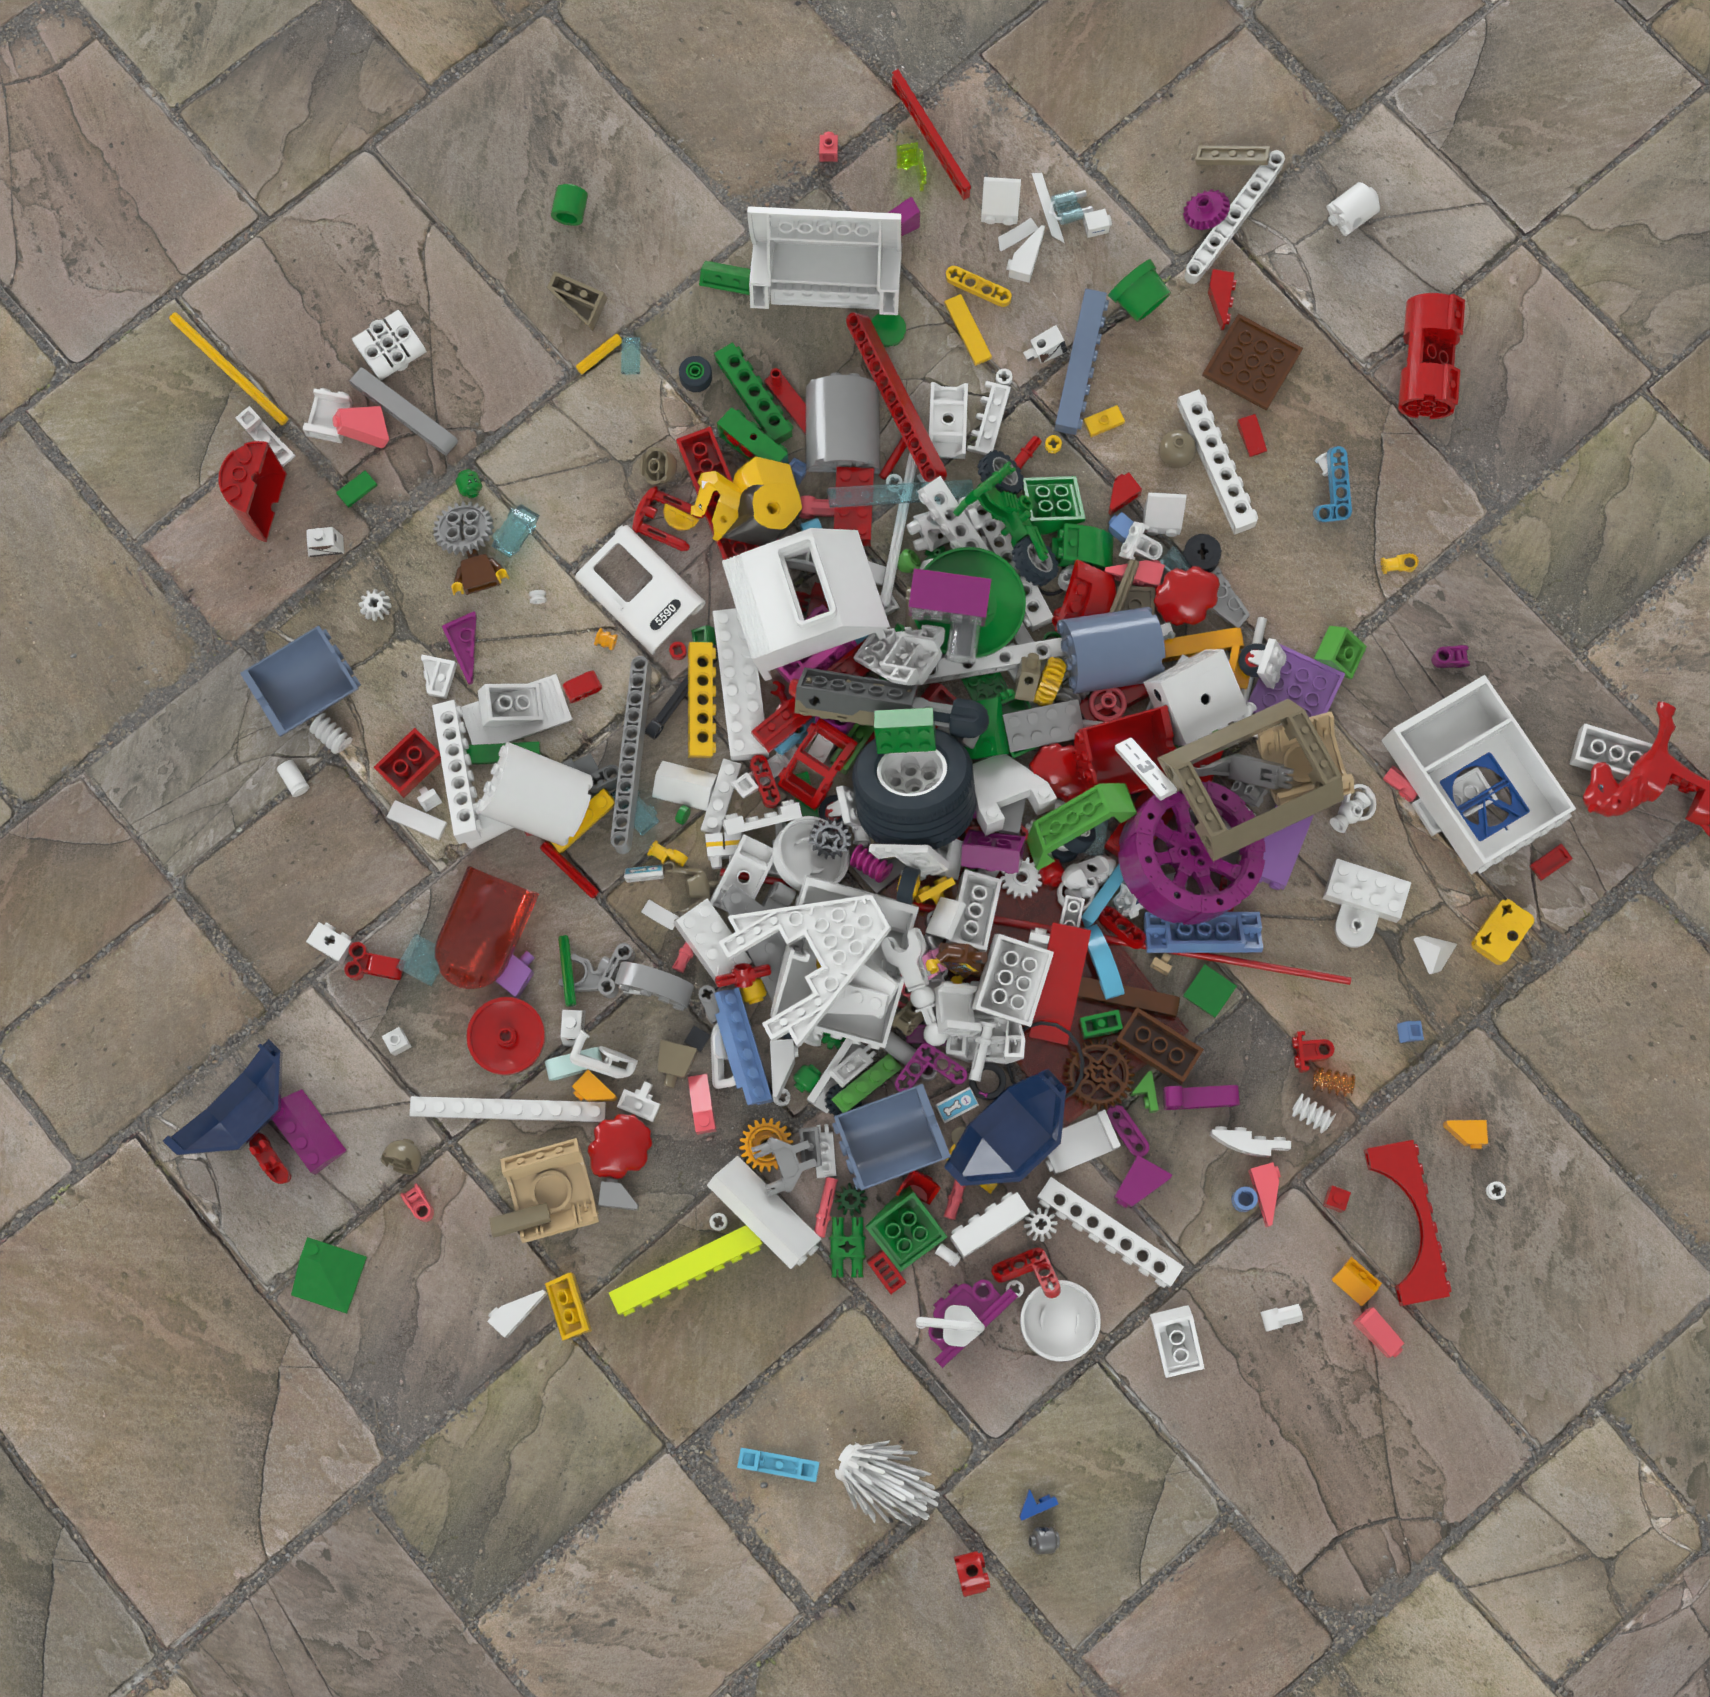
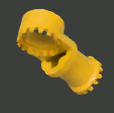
(1397, 563)
(664, 854)

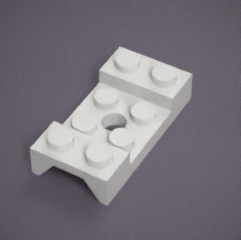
(948, 438)
(787, 811)
(748, 857)

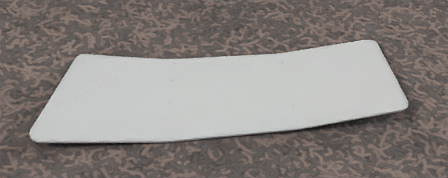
(1017, 234)

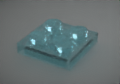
(420, 960)

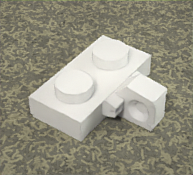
(640, 1102)

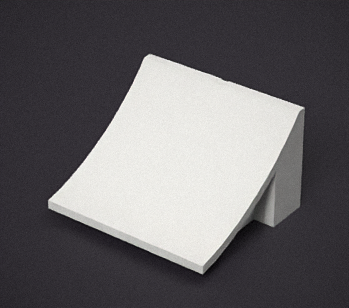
(825, 258)

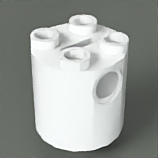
(1353, 208)

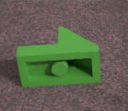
(1147, 1087)

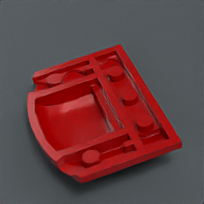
(1088, 592)

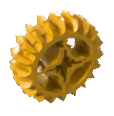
(1050, 681)

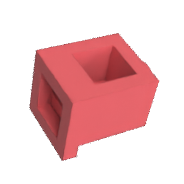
(828, 147)

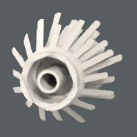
(884, 1481)

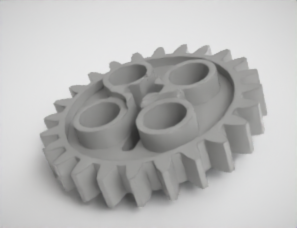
(450, 527)

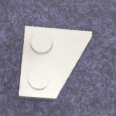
(438, 675)

